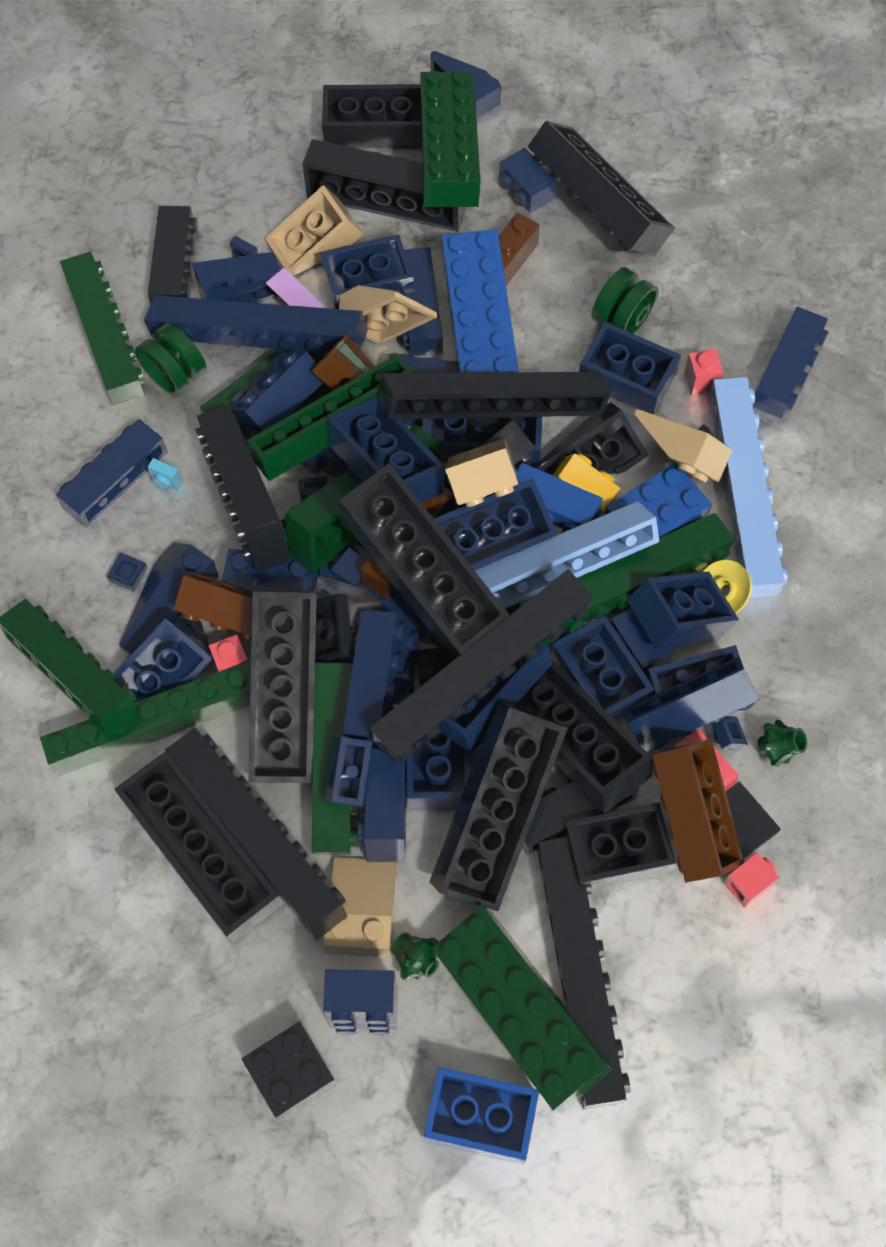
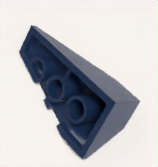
(162, 589)
(163, 659)

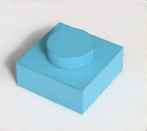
(165, 475)

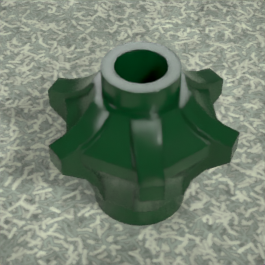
(781, 742)
(415, 956)

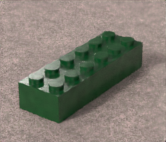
(449, 139)
(315, 529)
(522, 1010)

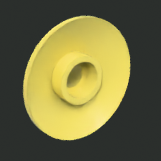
(733, 575)

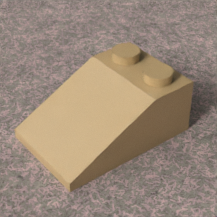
(311, 229)
(385, 312)
(691, 448)
(369, 906)

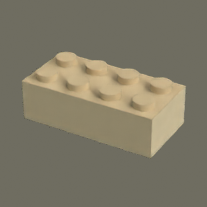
(481, 473)

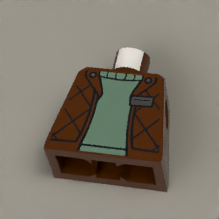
(342, 364)

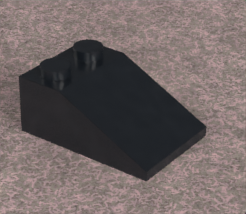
(621, 845)

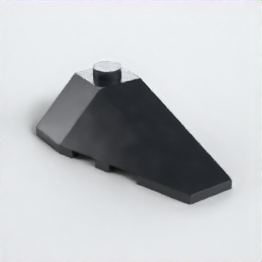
(604, 440)

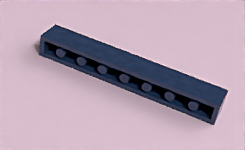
(257, 323)

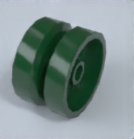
(625, 301)
(170, 359)

